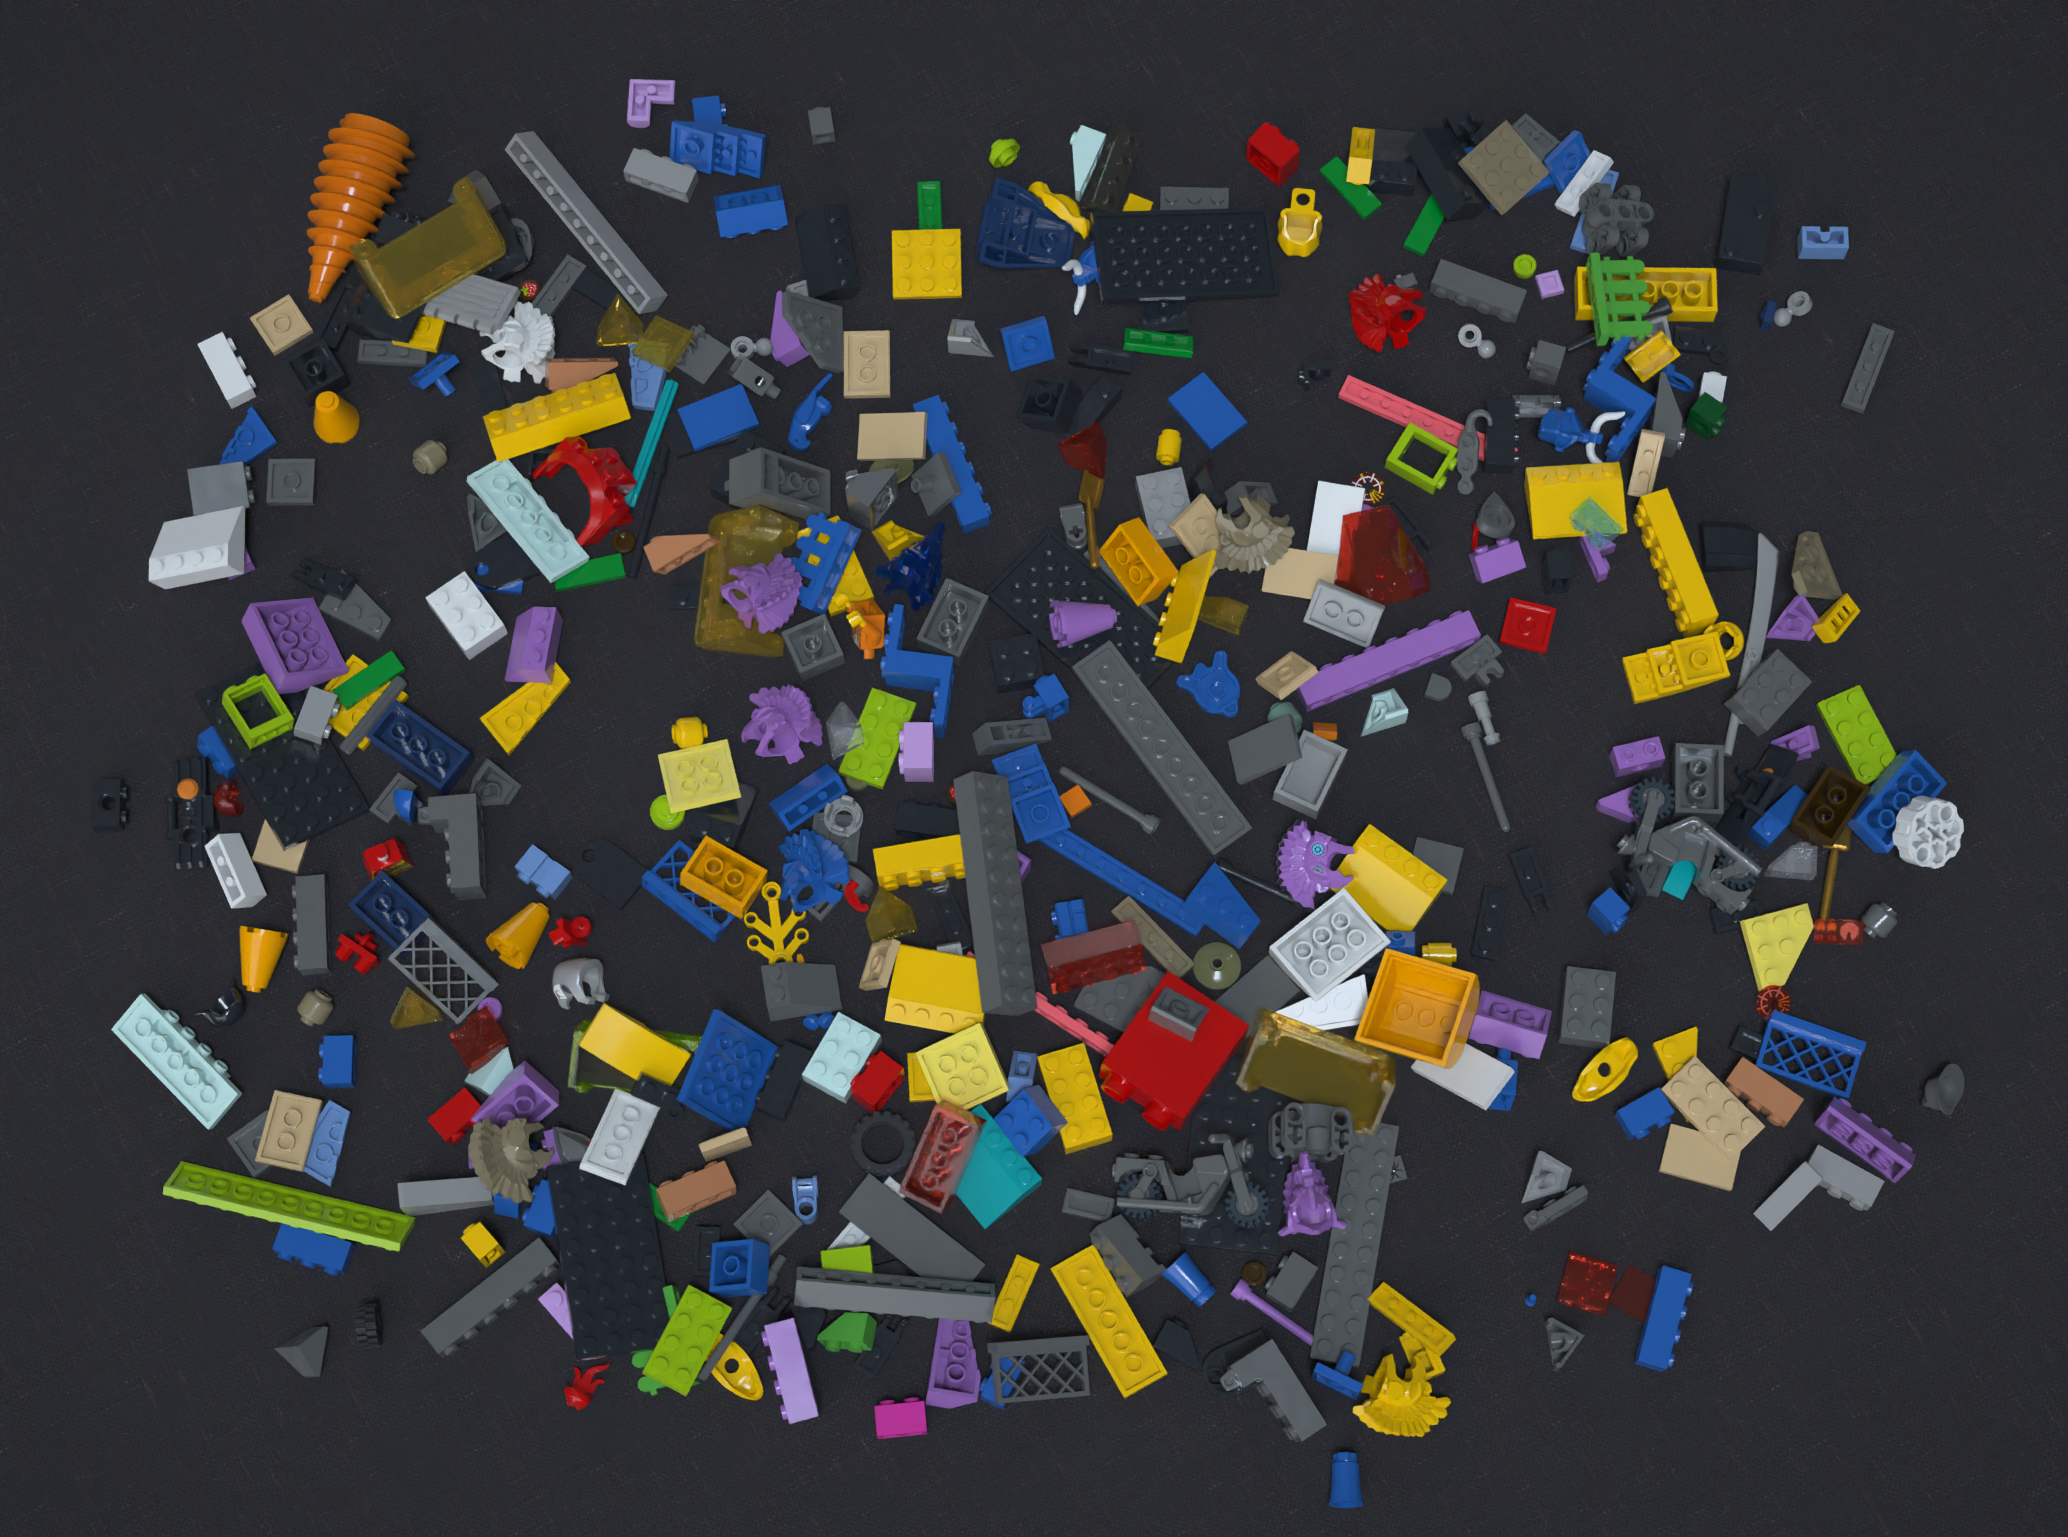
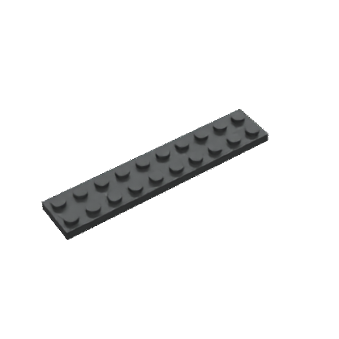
(1161, 748)
(1355, 1249)

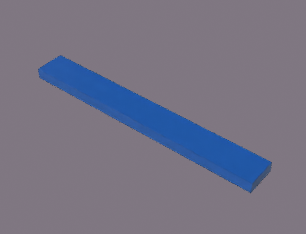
(1123, 879)

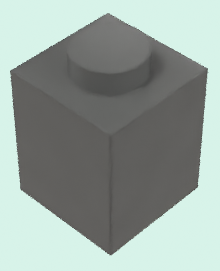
(821, 125)

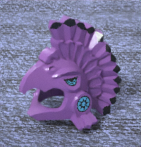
(1305, 864)

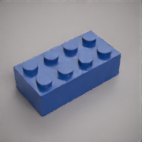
(1896, 787)

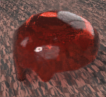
(226, 801)

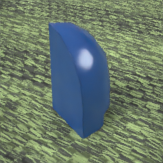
(405, 804)

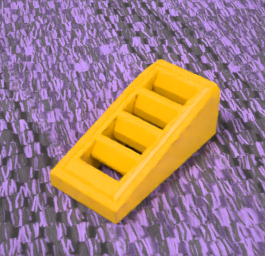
(1825, 628)

